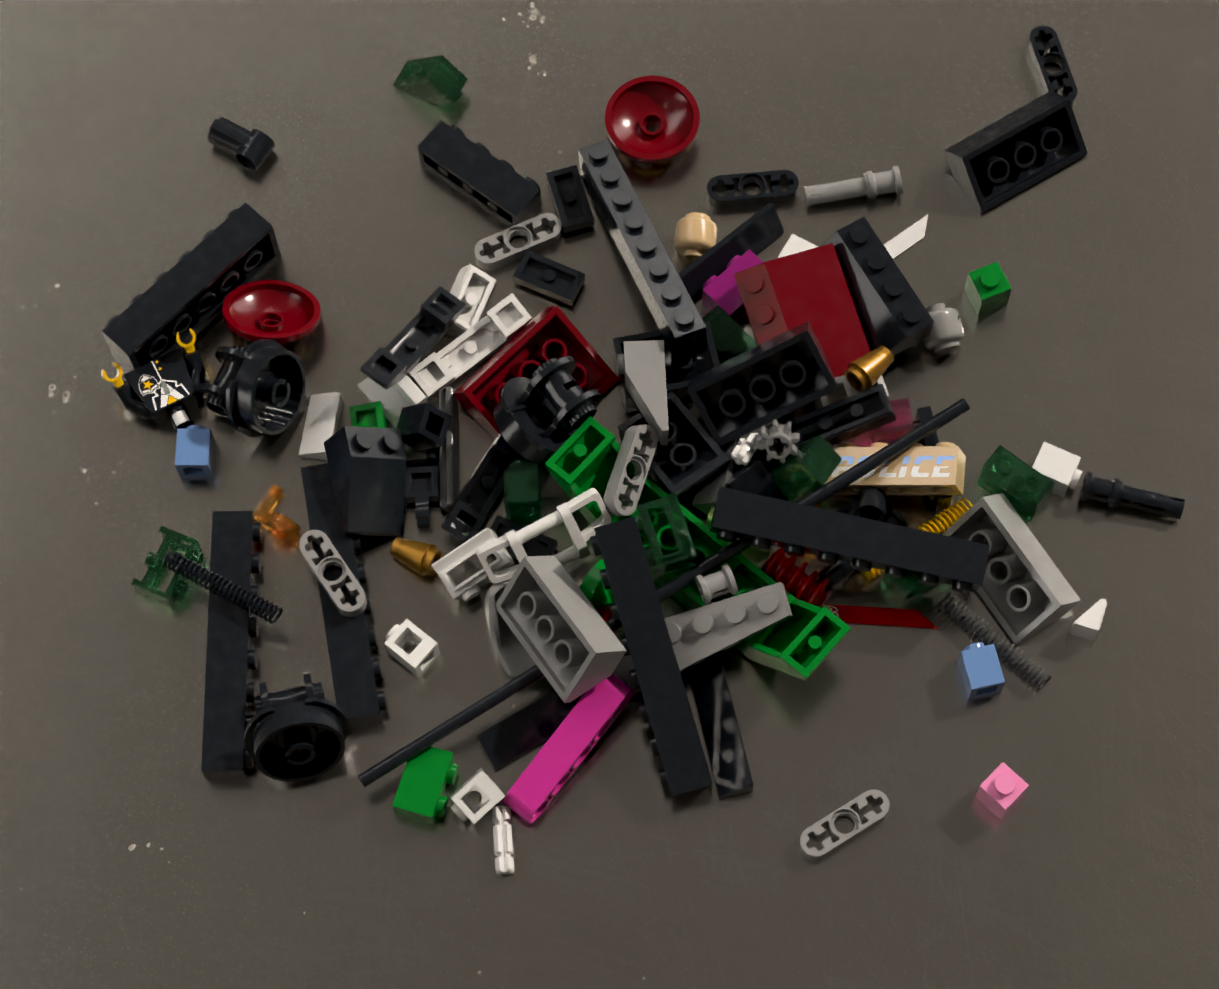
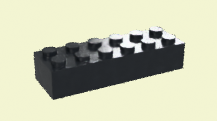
(192, 289)

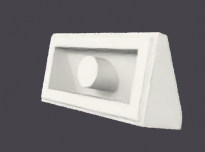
(473, 289)
(320, 424)

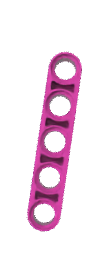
(567, 748)

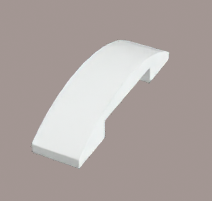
(472, 346)

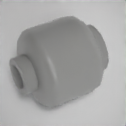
(946, 330)

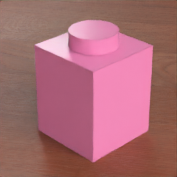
(1001, 790)

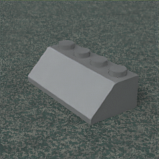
(1019, 577)
(559, 627)

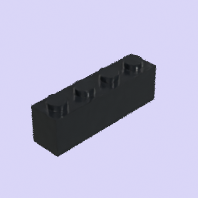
(479, 174)

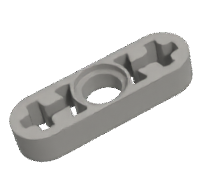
(493, 241)
(619, 479)
(328, 549)
(827, 846)

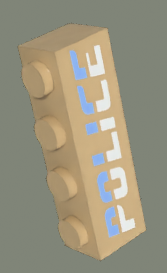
(911, 472)

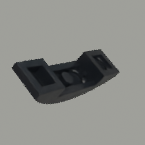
(415, 341)
(480, 491)

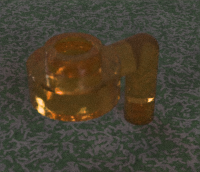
(280, 525)

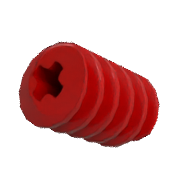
(795, 579)

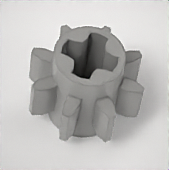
(776, 450)

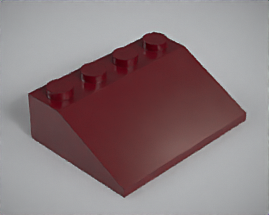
(801, 290)
(542, 339)

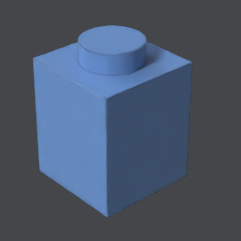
(195, 452)
(980, 670)

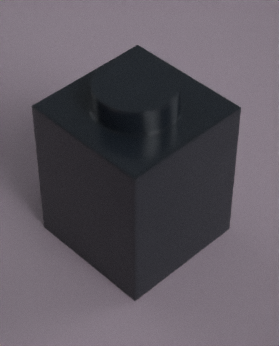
(423, 426)

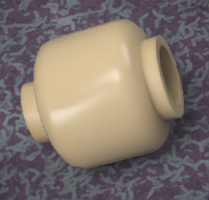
(694, 235)

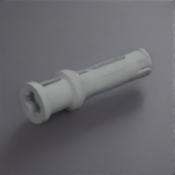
(869, 185)

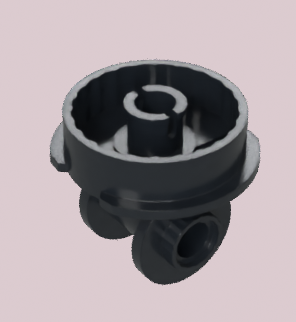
(256, 387)
(545, 410)
(296, 732)

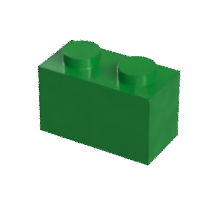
(424, 786)

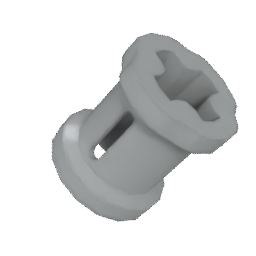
(716, 584)

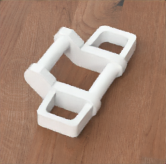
(563, 514)

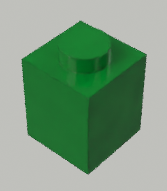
(987, 288)

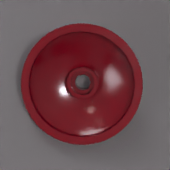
(647, 104)
(271, 311)

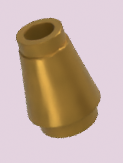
(867, 369)
(416, 555)

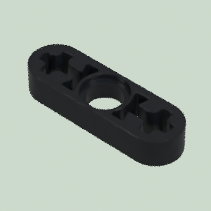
(1056, 55)
(759, 178)

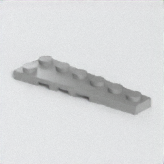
(718, 626)

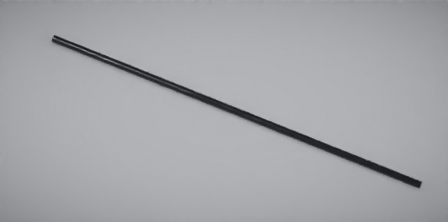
(664, 592)

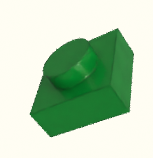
(368, 415)

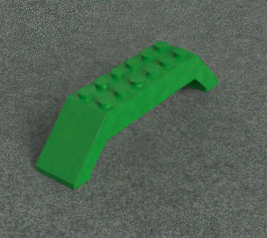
(790, 646)

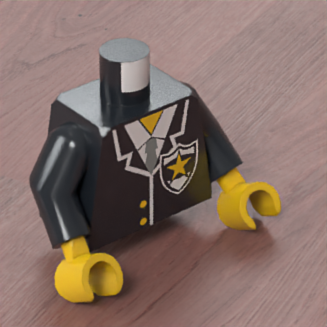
(164, 386)

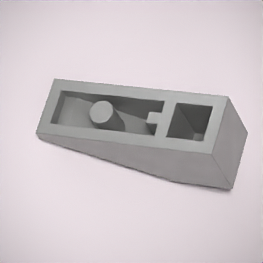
(646, 382)

